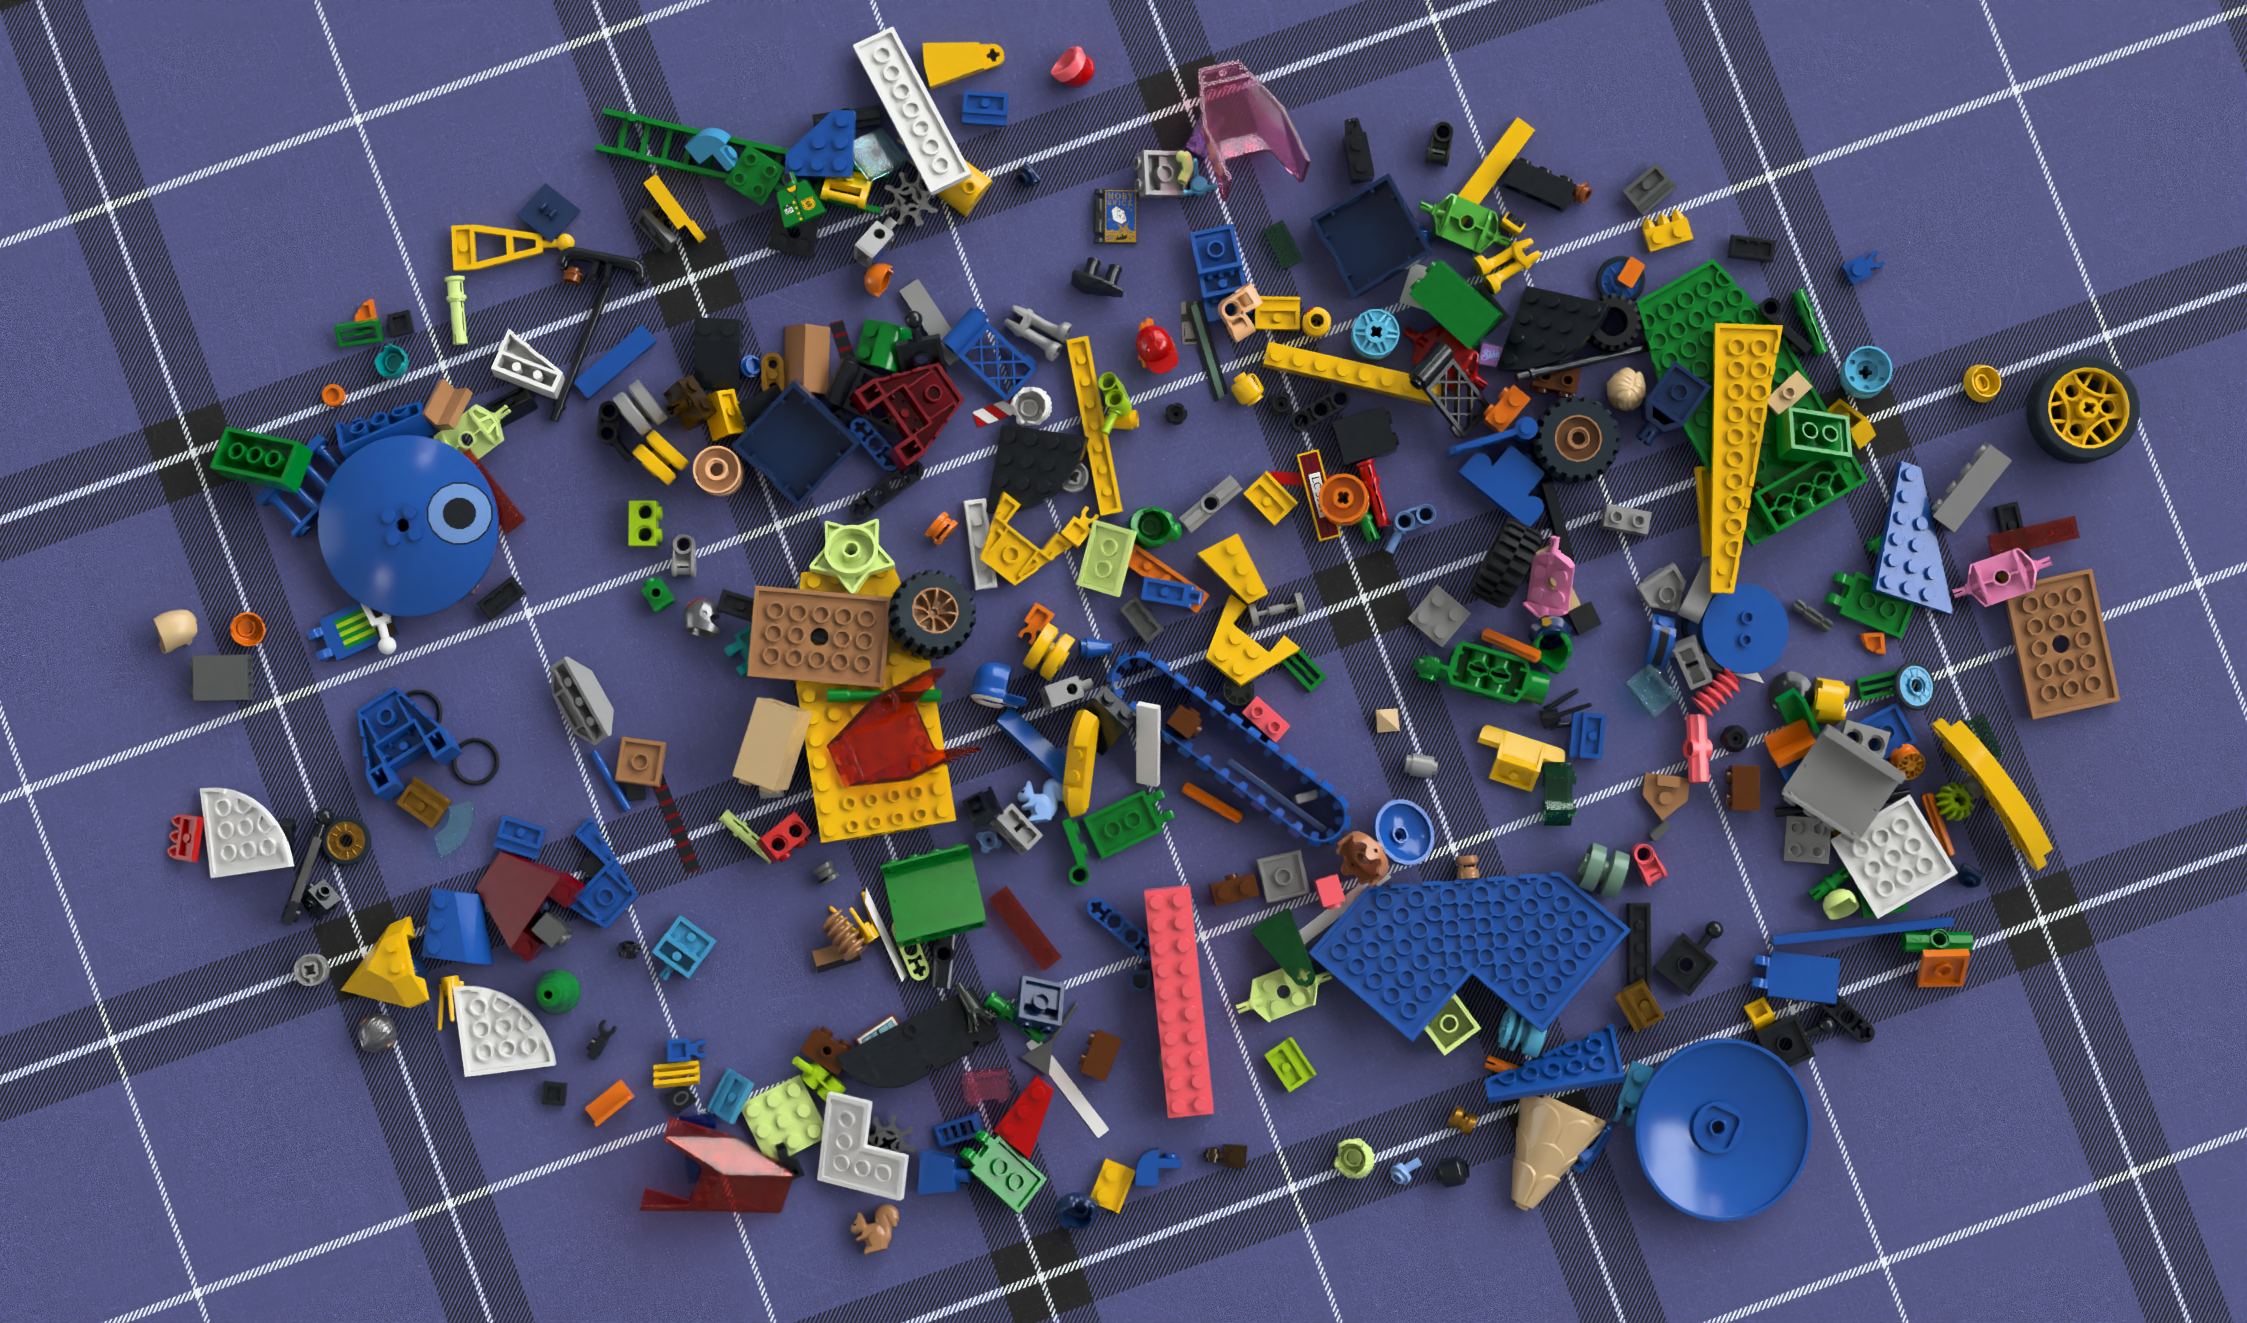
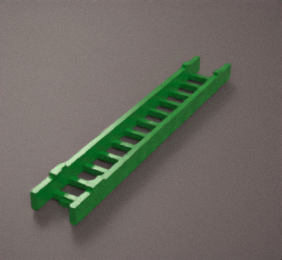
(624, 153)

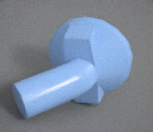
(1400, 1172)

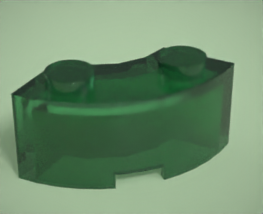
(1558, 785)

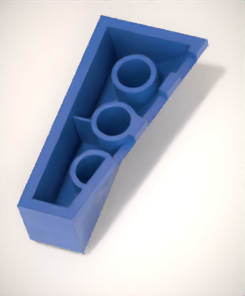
(401, 421)

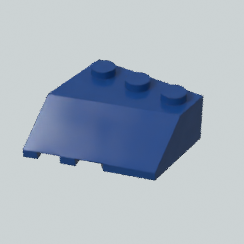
(457, 928)

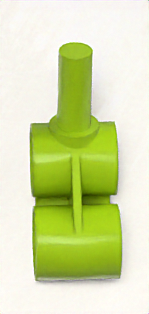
(1114, 393)
(819, 1078)

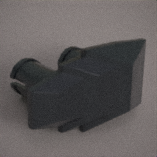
(1089, 283)

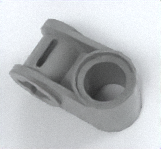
(684, 558)

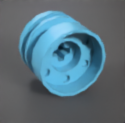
(1373, 347)
(1876, 366)
(1519, 1030)

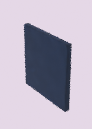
(548, 213)

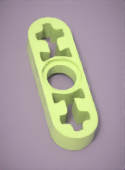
(922, 962)

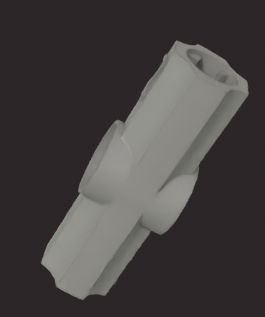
(1221, 494)

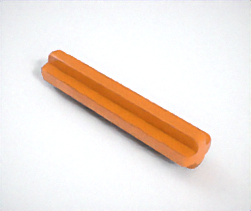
(1511, 645)
(1212, 802)
(1937, 823)

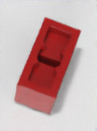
(781, 835)

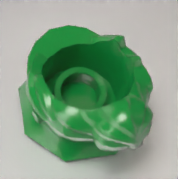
(1154, 527)

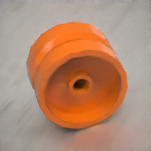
(1344, 486)

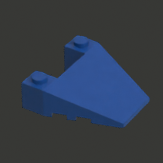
(397, 734)

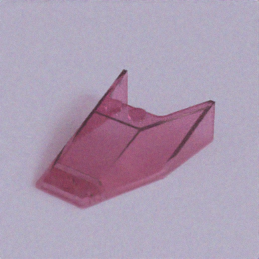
(1244, 120)

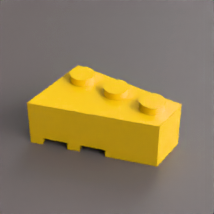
(1234, 567)

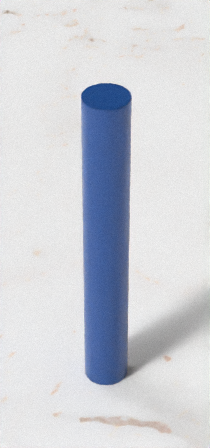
(610, 780)

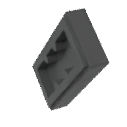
(1141, 619)

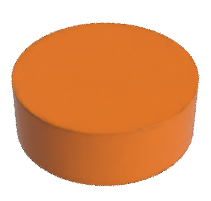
(333, 395)

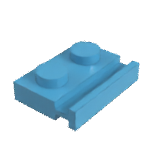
(730, 1096)

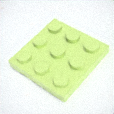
(785, 1116)

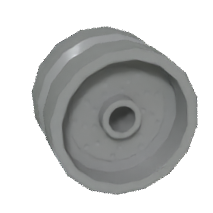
(639, 408)

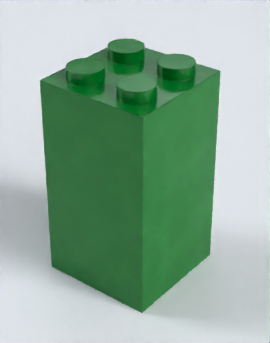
(1455, 303)

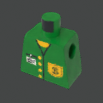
(798, 202)

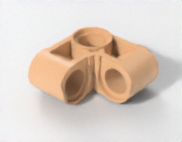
(1239, 323)

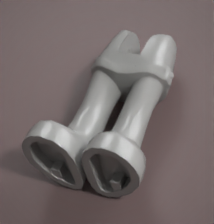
(1050, 347)

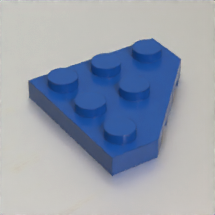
(826, 149)

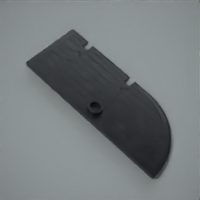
(905, 1050)

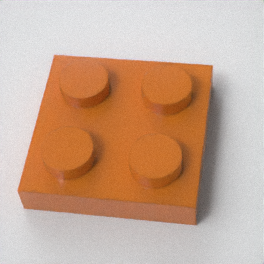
(1943, 968)

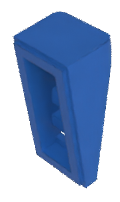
(976, 1121)

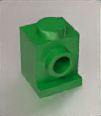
(665, 598)

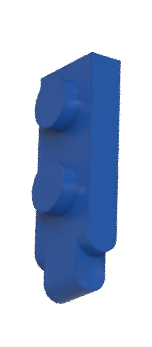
(1171, 592)

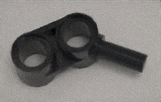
(612, 423)

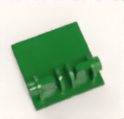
(755, 175)

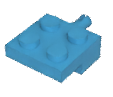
(683, 948)

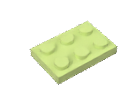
(1106, 558)

